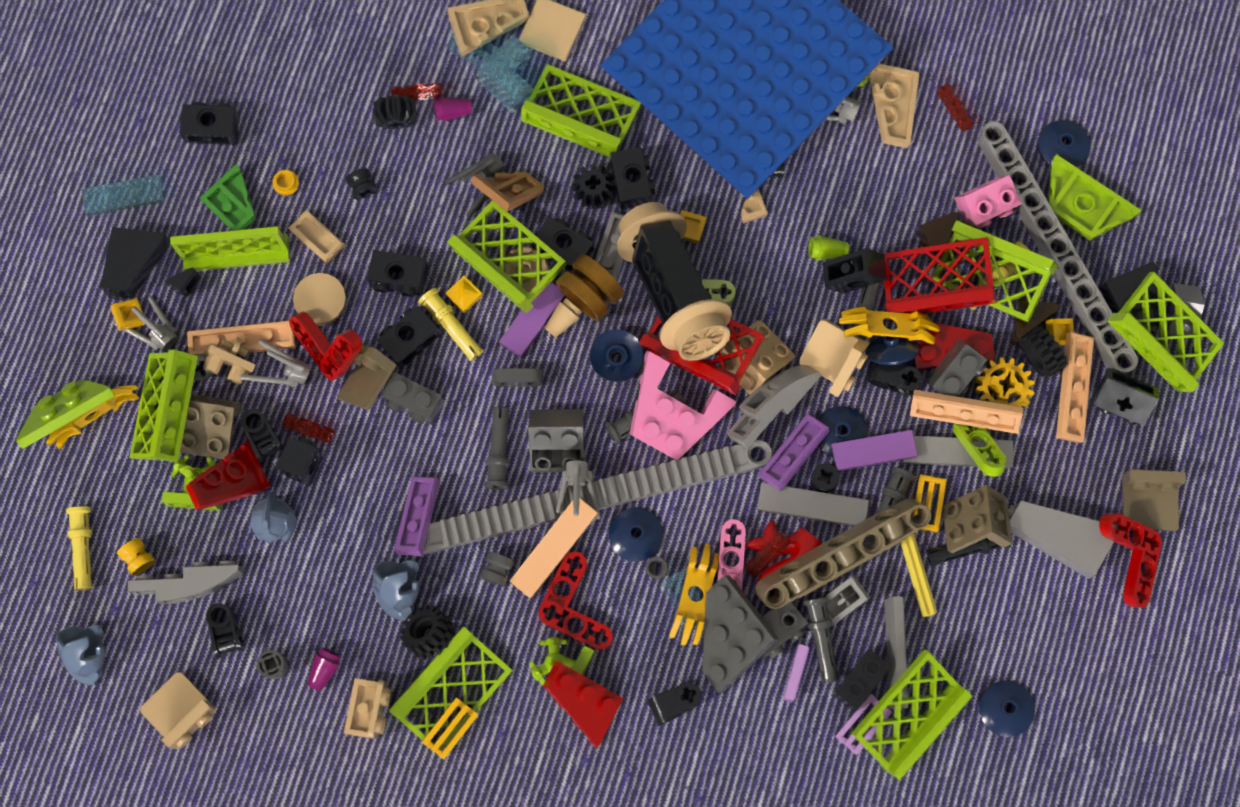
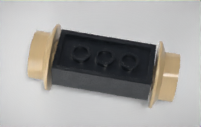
(689, 315)

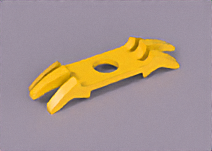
(872, 324)
(122, 394)
(689, 609)

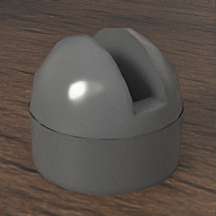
(652, 568)

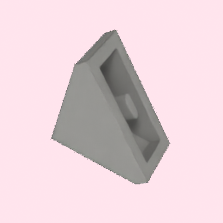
(1193, 299)
(845, 599)

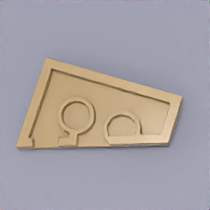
(484, 21)
(894, 102)

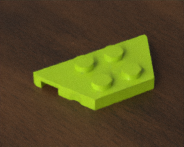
(1085, 202)
(62, 408)

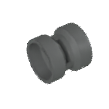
(495, 572)
(276, 667)

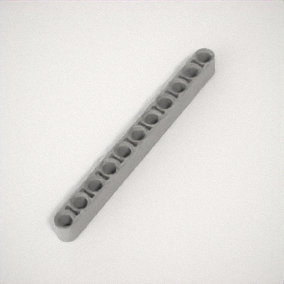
(1058, 236)

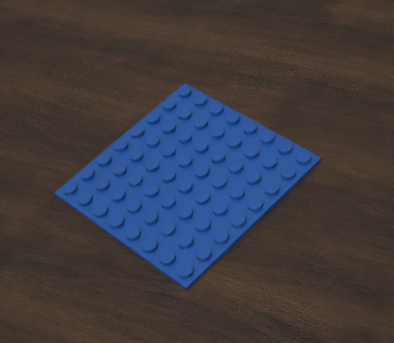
(745, 76)

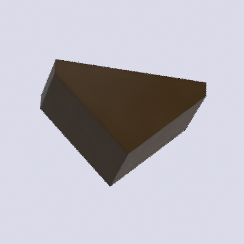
(937, 232)
(1042, 312)

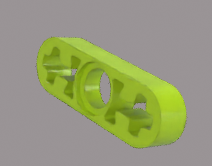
(980, 454)

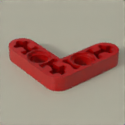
(330, 358)
(1135, 593)
(562, 604)

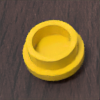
(285, 182)

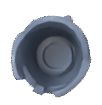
(273, 519)
(396, 587)
(82, 652)

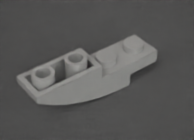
(775, 395)
(196, 582)

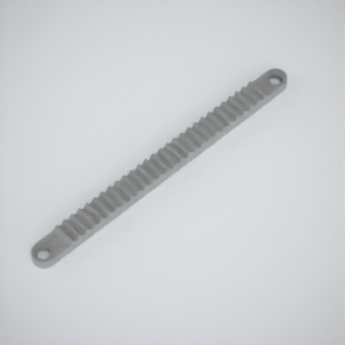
(608, 491)

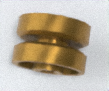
(590, 287)

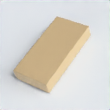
(316, 237)

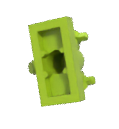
(183, 500)
(579, 665)

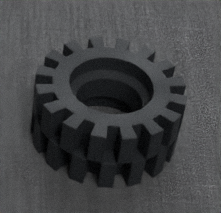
(1043, 352)
(419, 624)

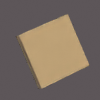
(552, 29)

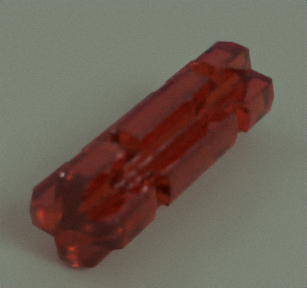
(419, 91)
(955, 107)
(308, 428)
(767, 554)

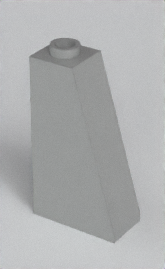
(1061, 535)

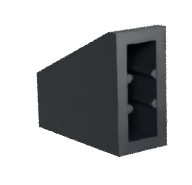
(131, 260)
(1120, 289)

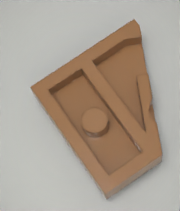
(509, 189)

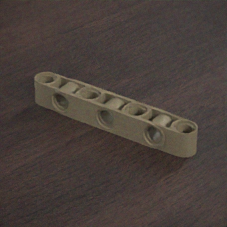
(843, 553)

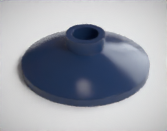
(1051, 142)
(613, 343)
(891, 350)
(845, 417)
(638, 548)
(993, 712)

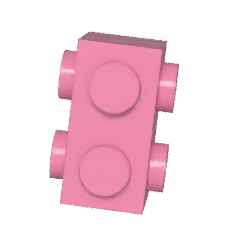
(988, 201)

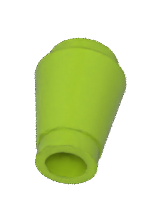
(826, 248)

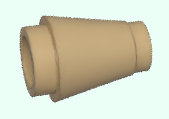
(562, 318)

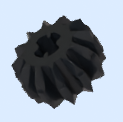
(394, 112)
(603, 186)

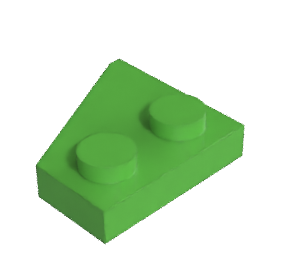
(230, 200)

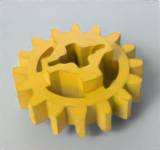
(1015, 388)

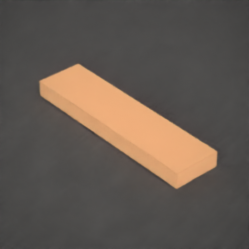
(275, 333)
(1075, 387)
(966, 411)
(553, 548)

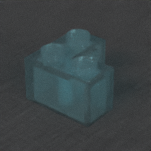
(501, 76)

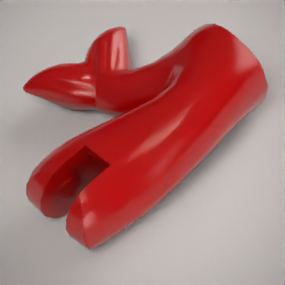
(800, 543)

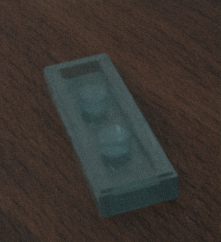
(123, 195)

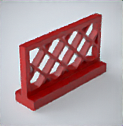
(945, 300)
(707, 369)

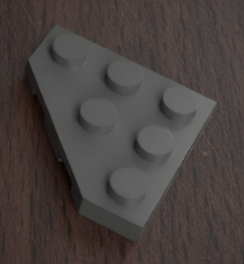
(732, 634)

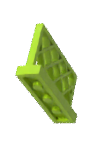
(567, 126)
(232, 248)
(1009, 253)
(488, 267)
(1157, 353)
(171, 414)
(434, 671)
(923, 727)

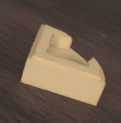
(753, 208)

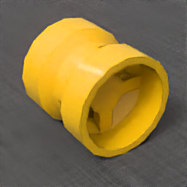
(136, 556)

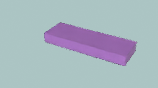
(528, 326)
(874, 450)
(794, 452)
(417, 516)

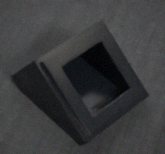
(184, 282)

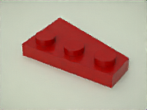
(931, 355)
(229, 480)
(584, 700)

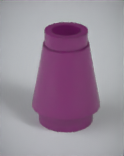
(451, 108)
(323, 668)

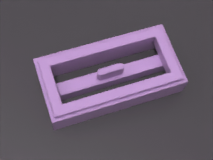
(796, 673)
(848, 742)

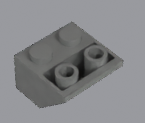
(555, 438)

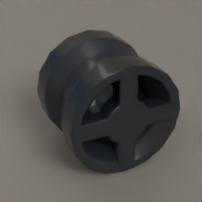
(361, 184)
(820, 481)

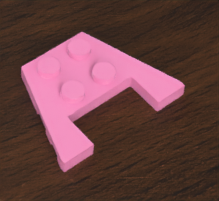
(668, 422)

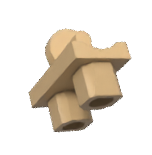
(217, 356)

